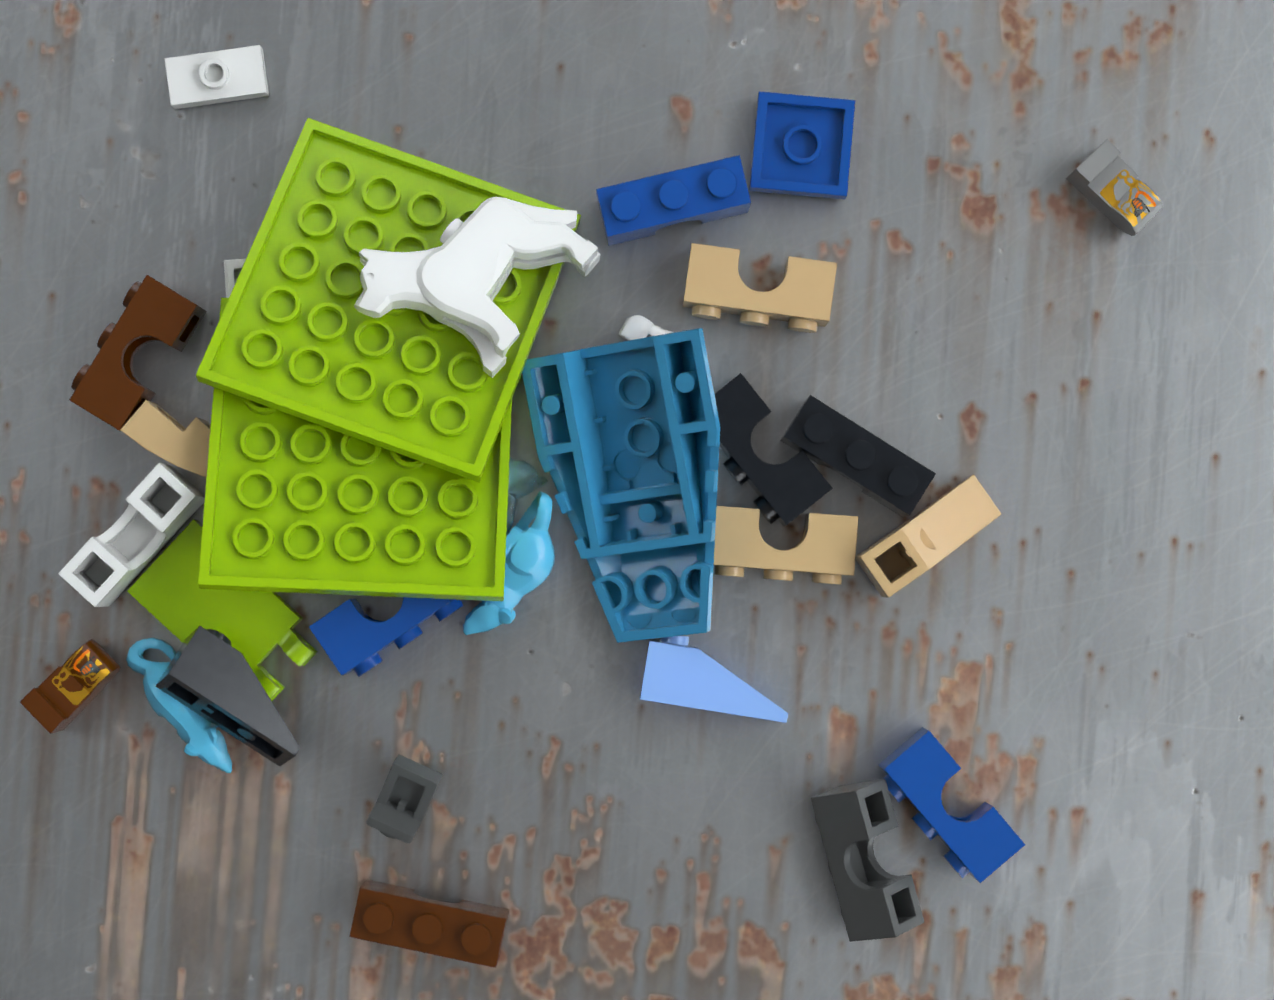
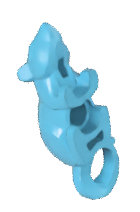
(527, 566)
(199, 733)

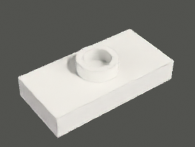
(216, 77)

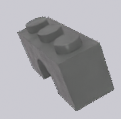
(869, 897)

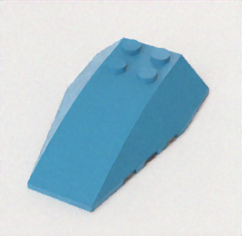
(637, 472)

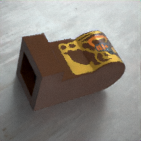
(71, 687)

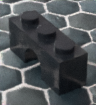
(859, 456)
(782, 488)

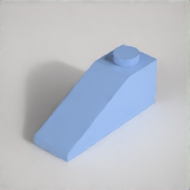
(693, 679)

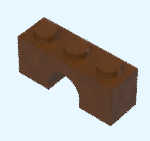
(151, 314)
(444, 929)

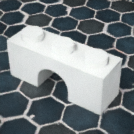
(118, 555)

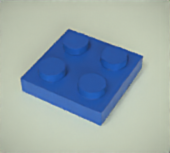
(802, 145)

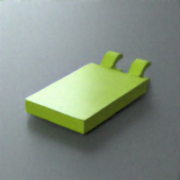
(249, 619)

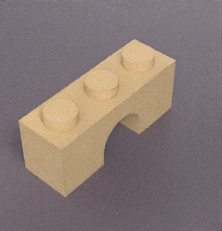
(800, 299)
(824, 549)

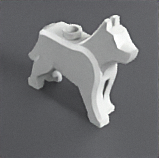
(470, 268)

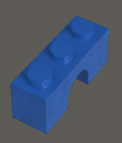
(687, 194)
(355, 638)
(976, 841)

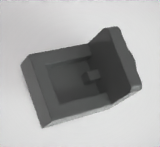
(404, 799)

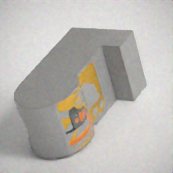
(1116, 189)

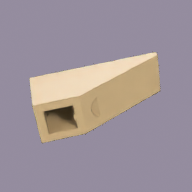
(927, 537)

